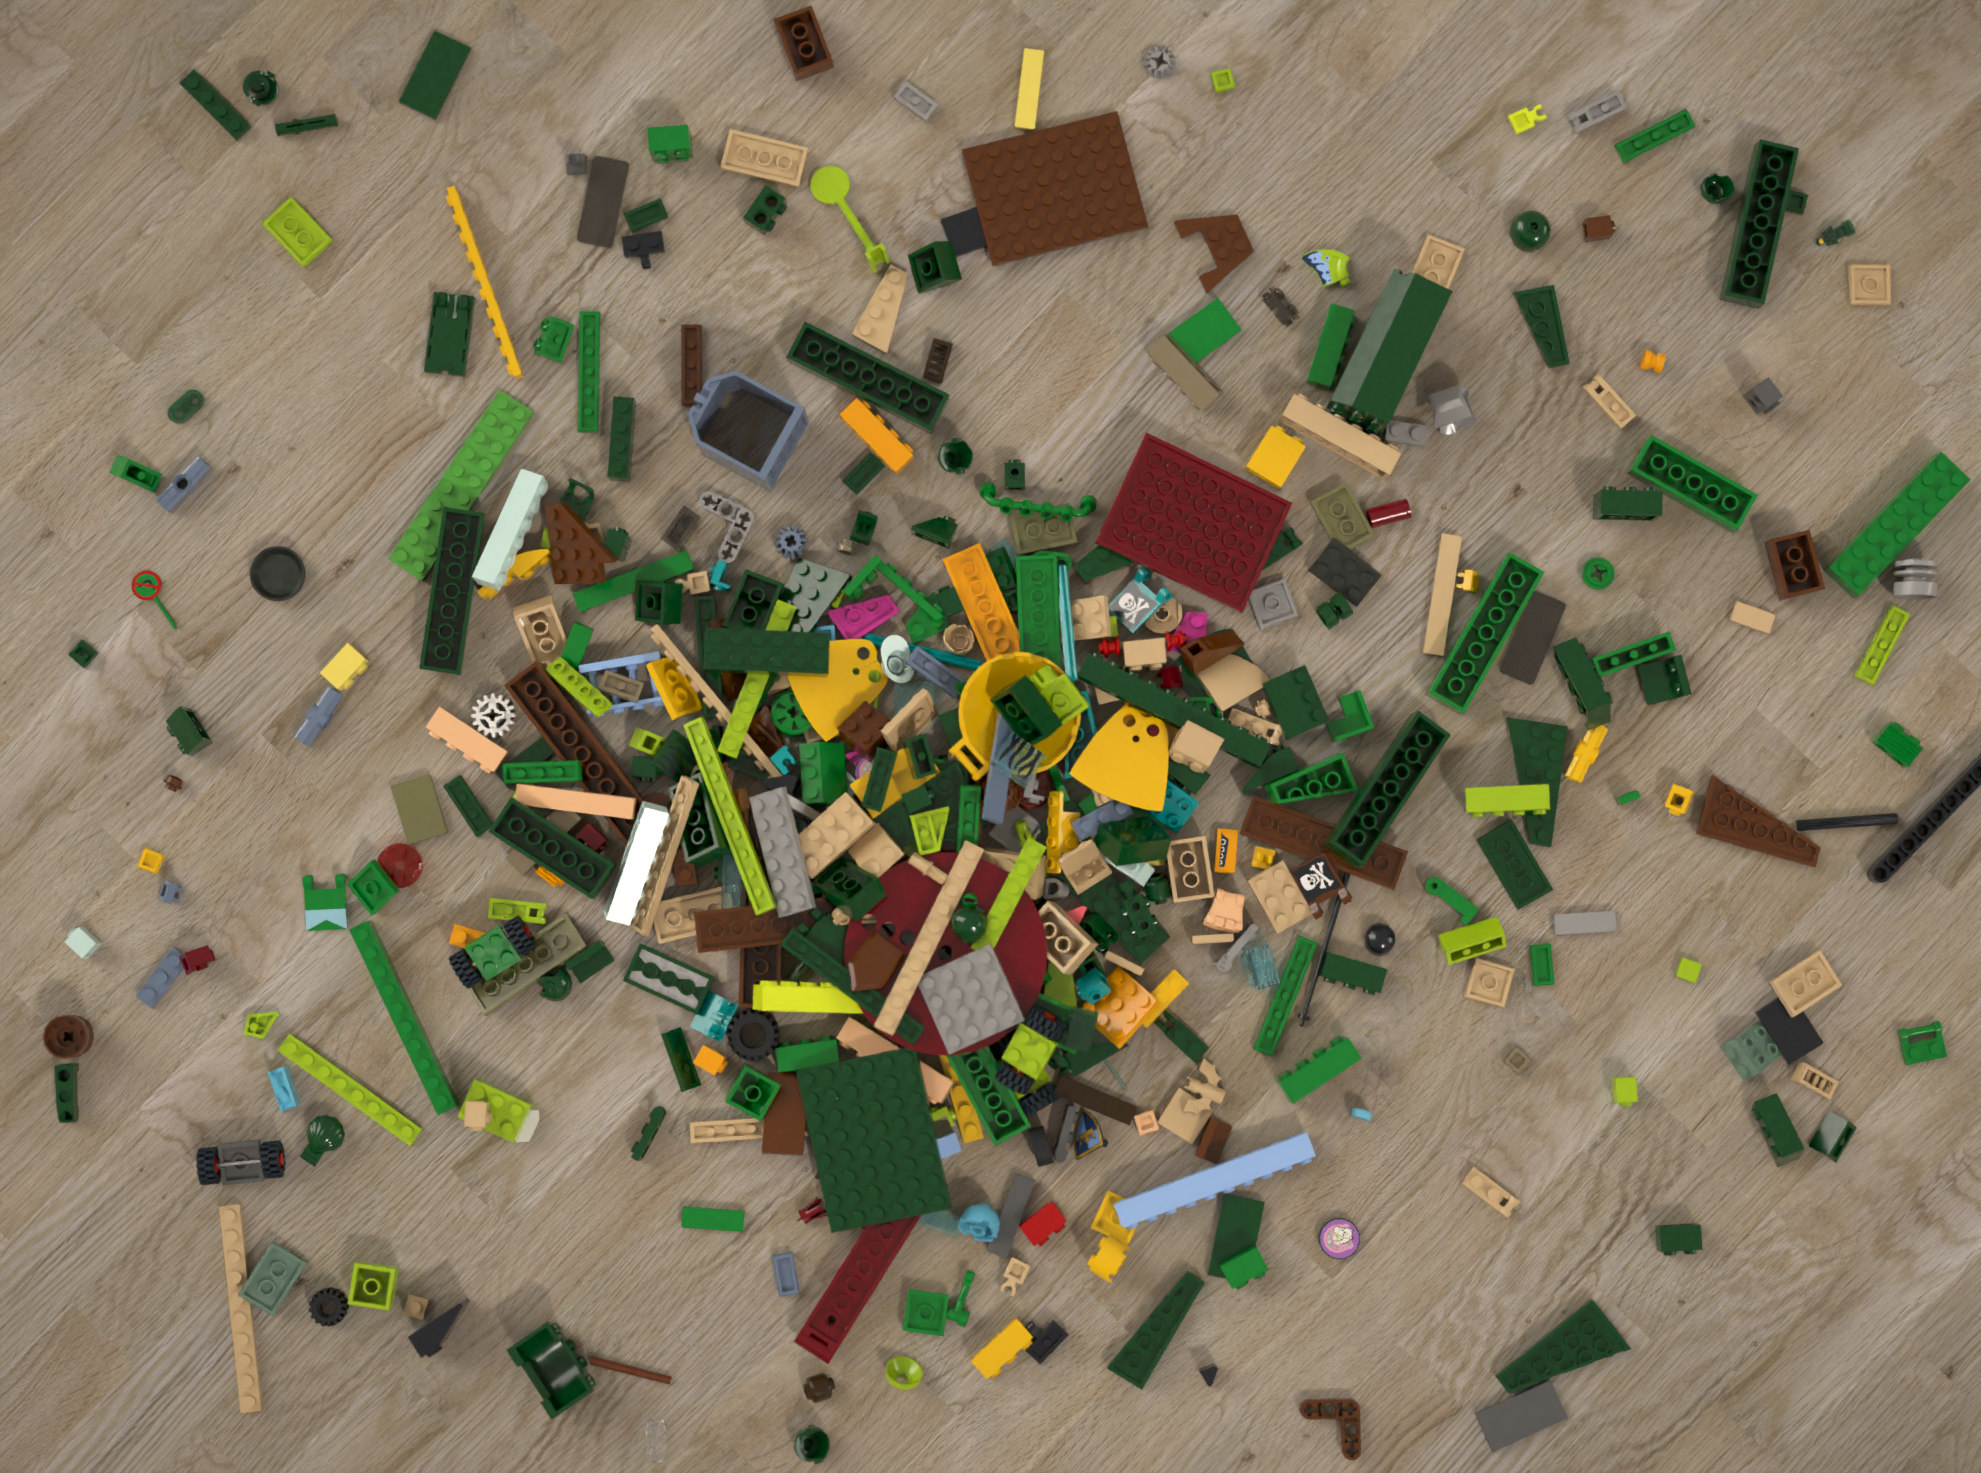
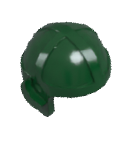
(260, 87)
(955, 456)
(969, 924)
(556, 985)
(812, 1444)

